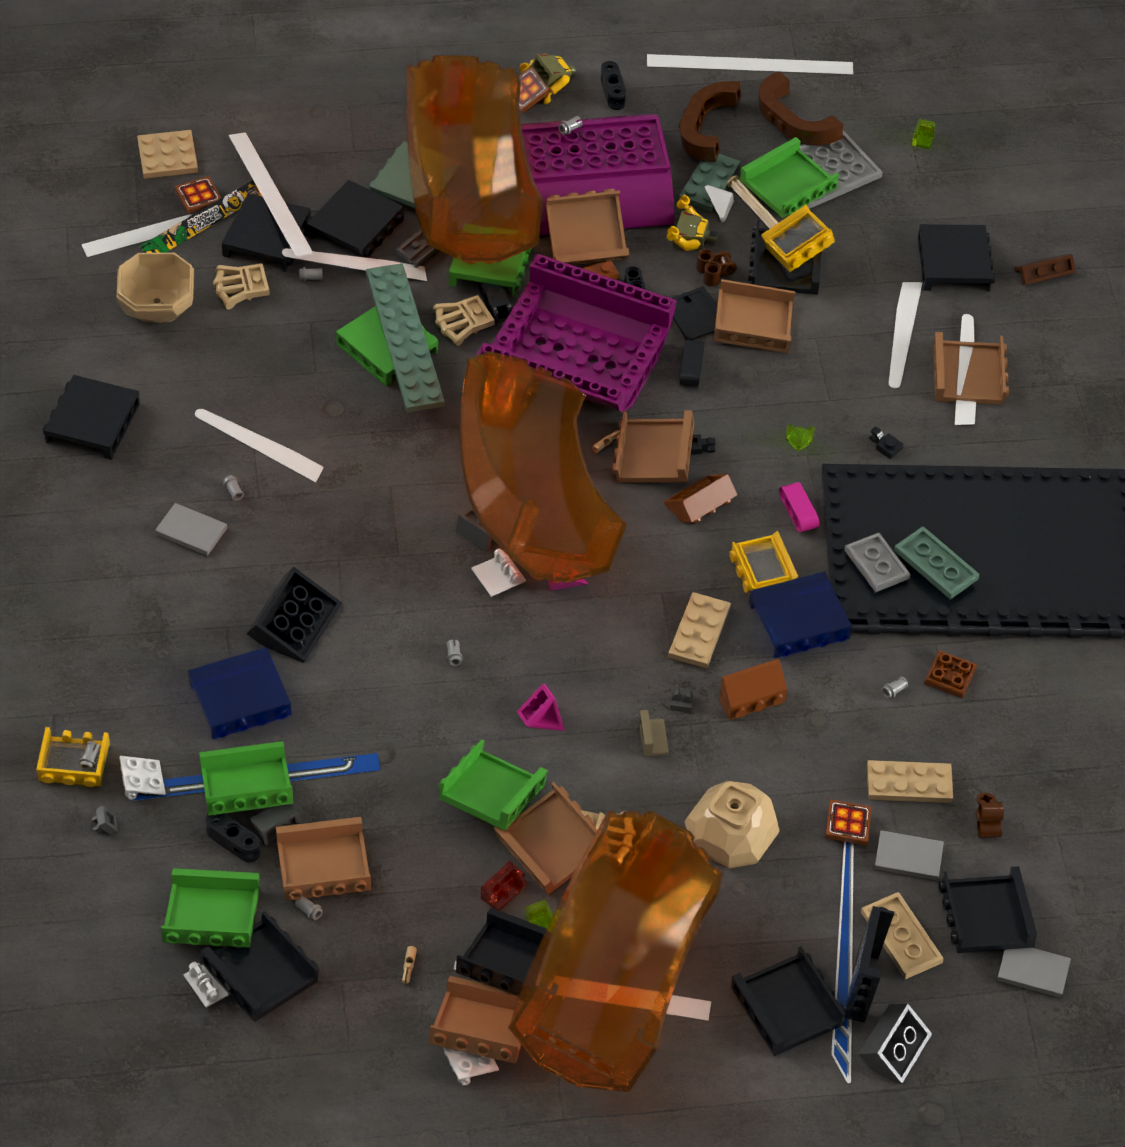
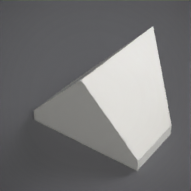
(721, 200)

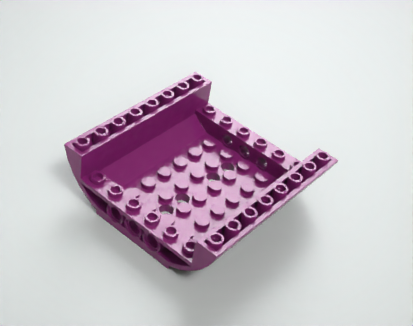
(638, 171)
(589, 321)

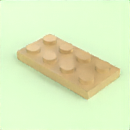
(699, 630)
(909, 781)
(906, 938)

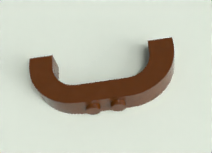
(710, 97)
(808, 132)

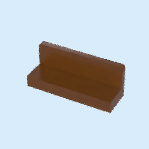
(1046, 269)

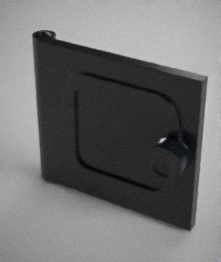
(695, 313)

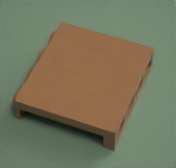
(586, 227)
(754, 316)
(985, 375)
(653, 449)
(549, 838)
(323, 858)
(476, 1020)

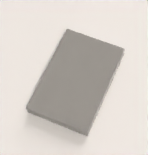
(191, 529)
(877, 562)
(909, 855)
(1034, 970)

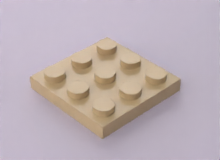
(167, 154)

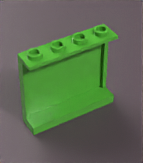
(787, 178)
(500, 273)
(366, 344)
(246, 778)
(490, 787)
(211, 908)

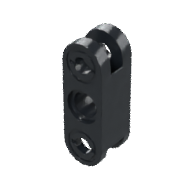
(613, 85)
(495, 300)
(244, 844)

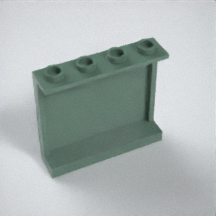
(395, 178)

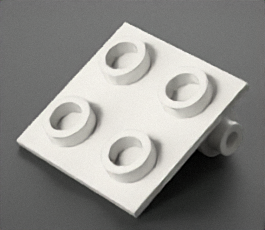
(498, 573)
(141, 776)
(204, 984)
(469, 1065)

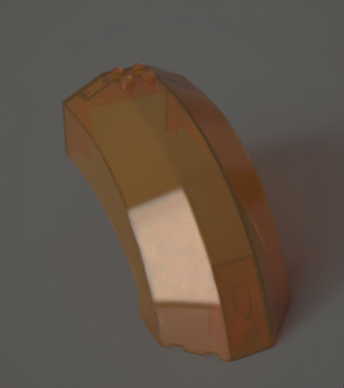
(470, 159)
(530, 472)
(615, 952)

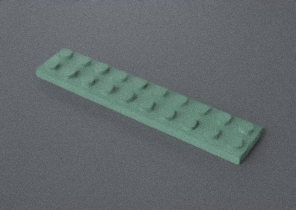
(405, 338)

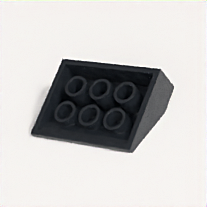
(294, 616)

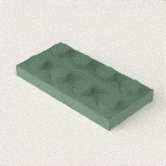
(712, 174)
(936, 562)

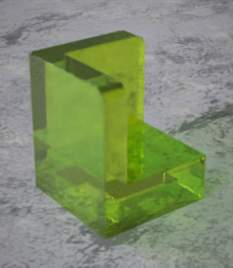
(924, 134)
(799, 436)
(539, 913)

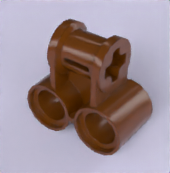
(714, 266)
(989, 816)

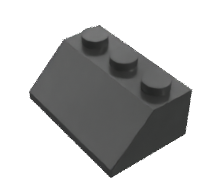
(895, 1042)

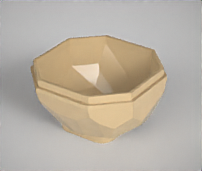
(155, 286)
(729, 834)

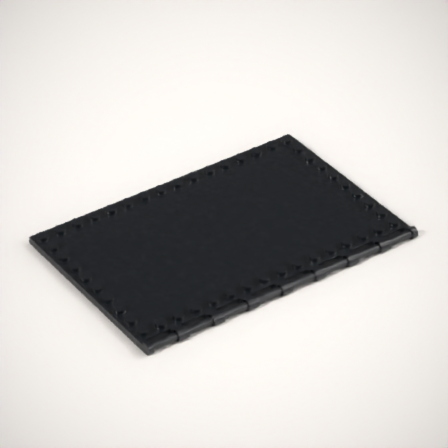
(1036, 535)

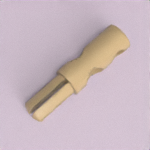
(608, 440)
(408, 967)

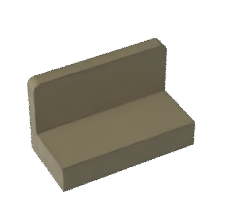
(652, 735)

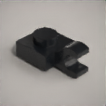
(699, 444)
(886, 444)

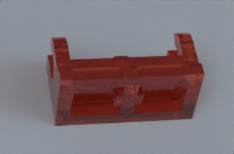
(503, 886)

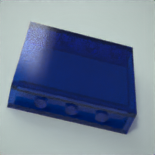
(801, 614)
(240, 692)

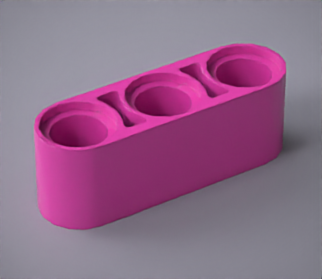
(799, 507)

